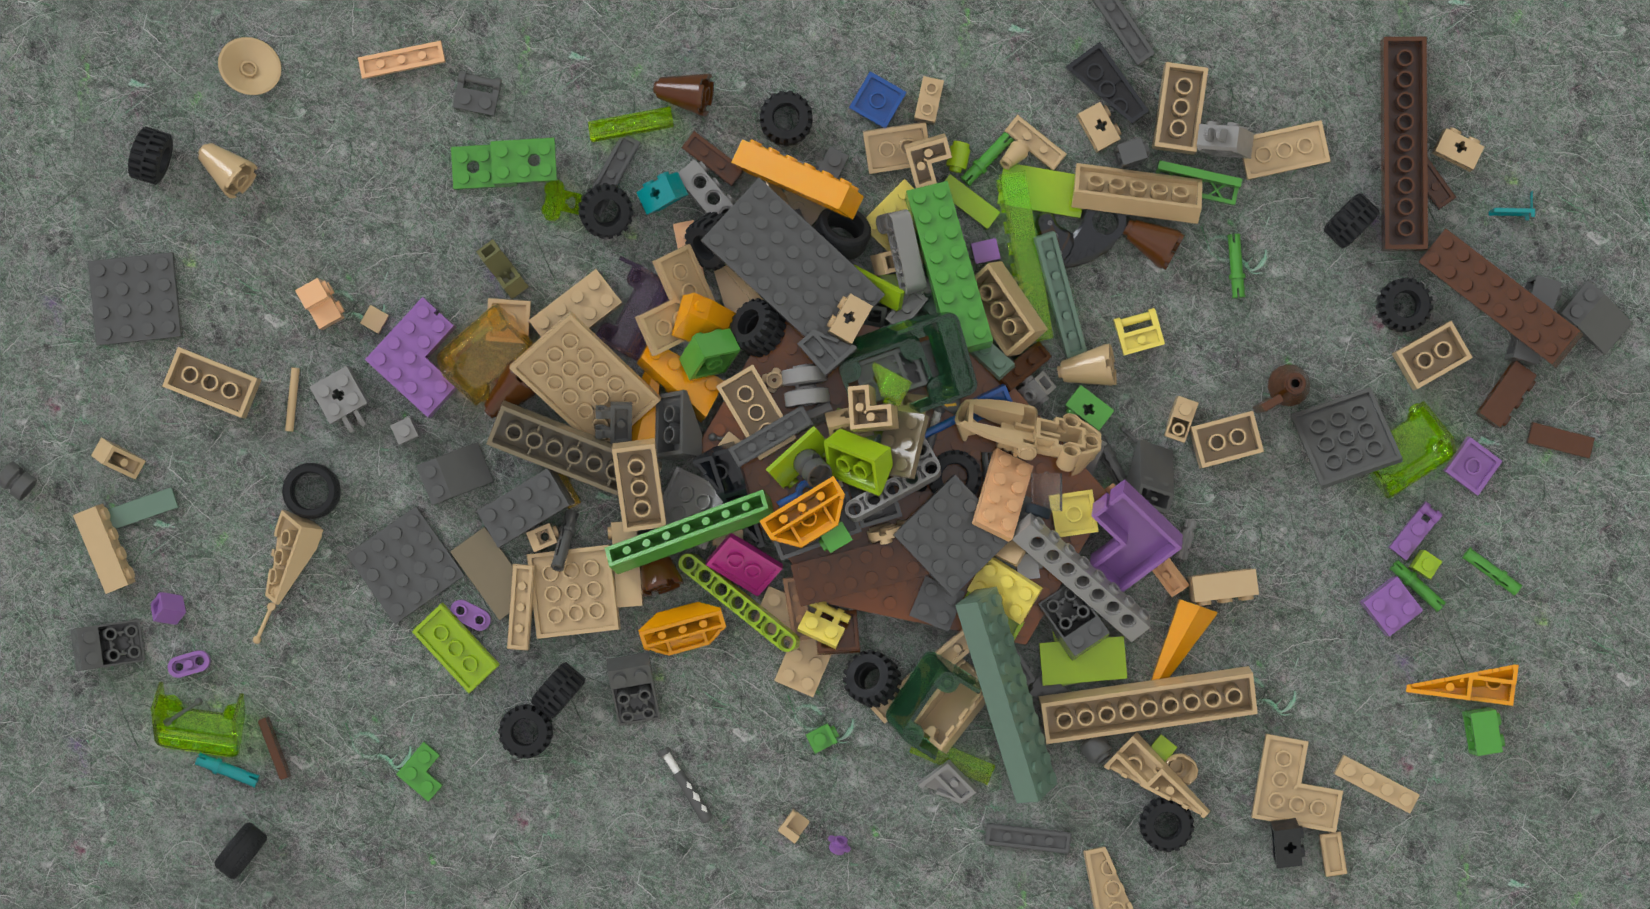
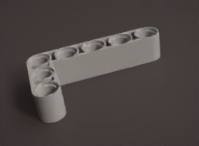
(904, 488)

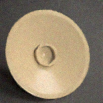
(249, 66)

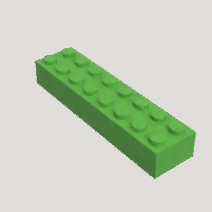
(948, 261)

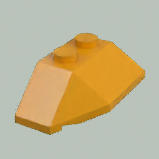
(807, 515)
(682, 628)

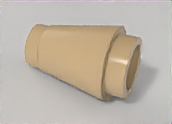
(1015, 153)

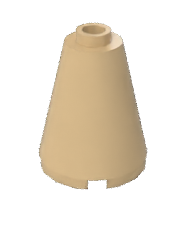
(228, 170)
(1090, 367)

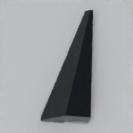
(727, 480)

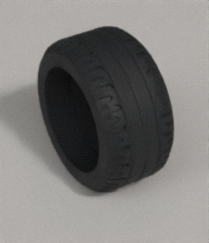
(858, 227)
(289, 487)
(240, 850)

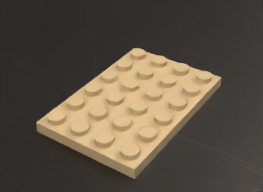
(577, 372)

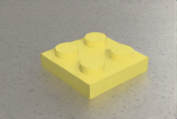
(1075, 514)

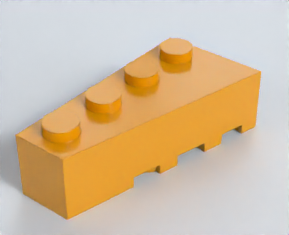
(671, 375)

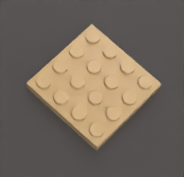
(578, 597)

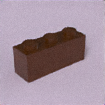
(1506, 394)

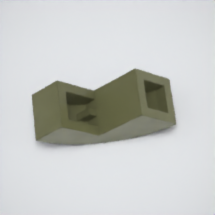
(502, 269)

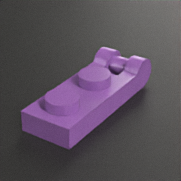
(1414, 531)

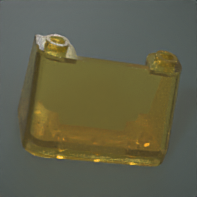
(482, 353)

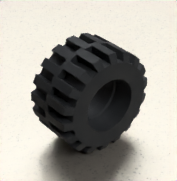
(780, 100)
(150, 155)
(1351, 220)
(611, 228)
(696, 232)
(1422, 304)
(757, 327)
(963, 459)
(857, 673)
(558, 690)
(507, 736)
(1171, 842)

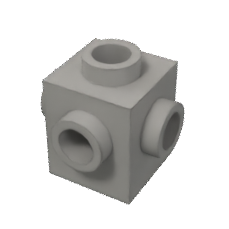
(1037, 388)

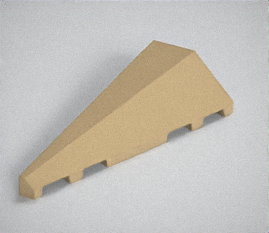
(1143, 765)

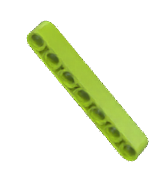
(749, 605)

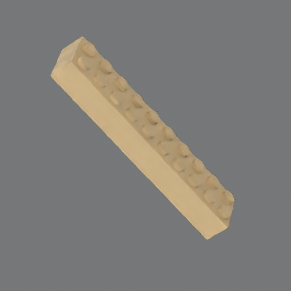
(1148, 705)

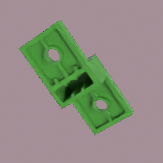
(504, 163)

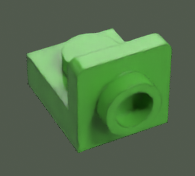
(822, 737)

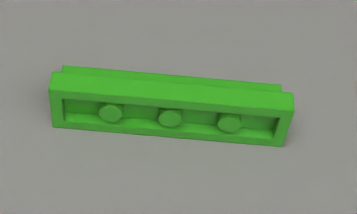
(1206, 176)

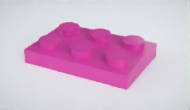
(744, 564)

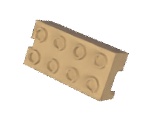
(950, 714)

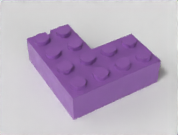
(405, 355)
(1139, 534)

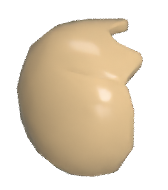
(1183, 767)

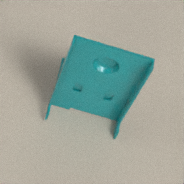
(1515, 211)

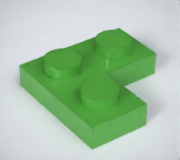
(415, 772)

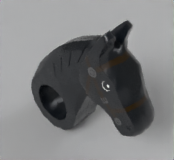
(1083, 244)

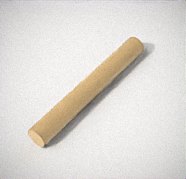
(292, 399)

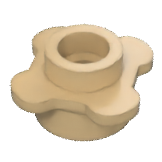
(767, 378)

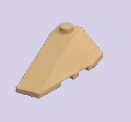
(294, 547)

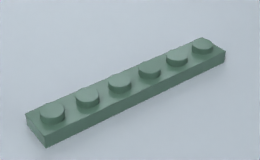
(1060, 294)
(991, 358)

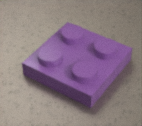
(1472, 465)

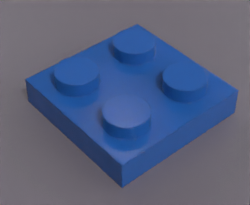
(877, 100)

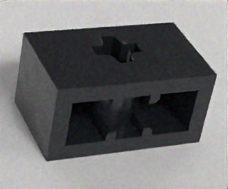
(1287, 843)

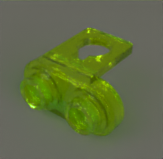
(555, 200)

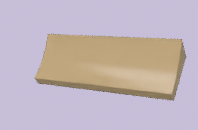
(1137, 193)

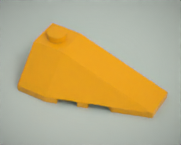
(700, 315)

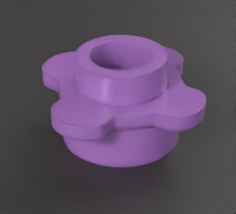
(838, 845)

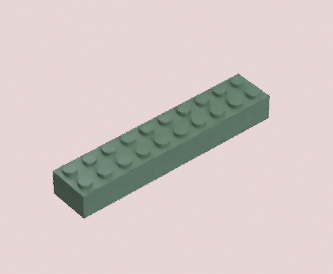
(1006, 694)

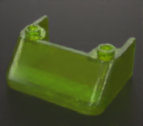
(197, 729)

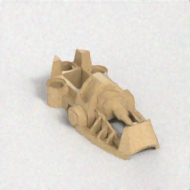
(1028, 435)

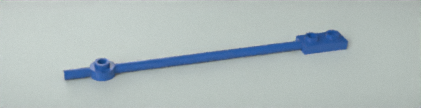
(997, 393)

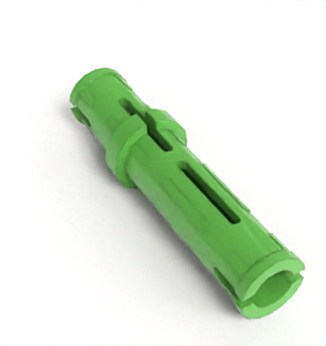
(980, 166)
(1236, 267)
(1499, 576)
(1410, 579)

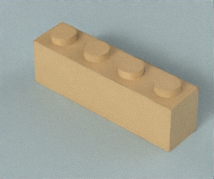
(104, 548)
(629, 582)

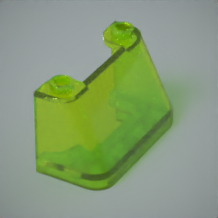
(1423, 446)

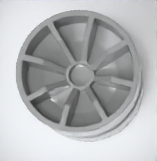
(804, 379)

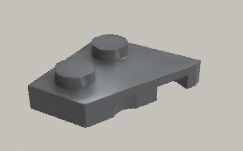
(825, 351)

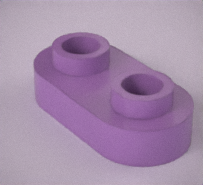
(470, 614)
(189, 663)

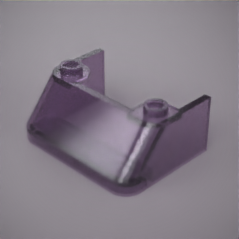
(647, 294)

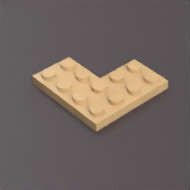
(679, 276)
(802, 667)
(1283, 794)

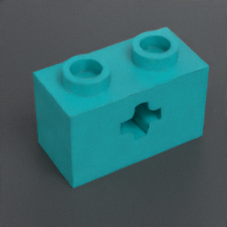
(662, 192)

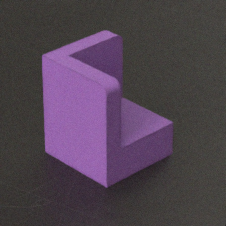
(985, 251)
(168, 608)

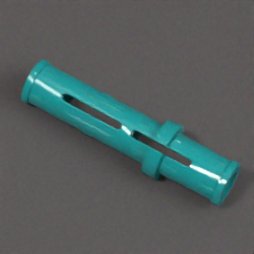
(227, 770)

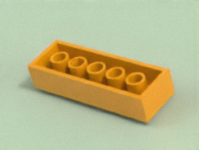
(798, 178)

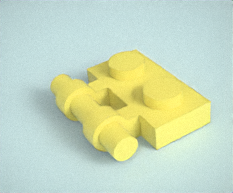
(821, 629)

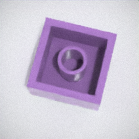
(1391, 606)

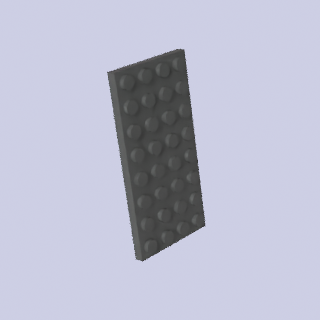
(787, 260)

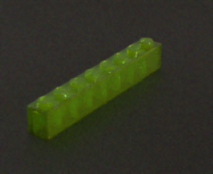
(1021, 230)

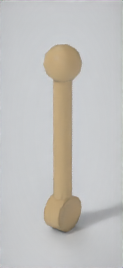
(271, 607)

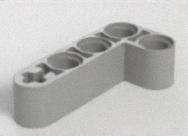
(904, 249)

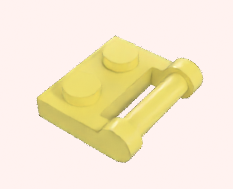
(1141, 338)

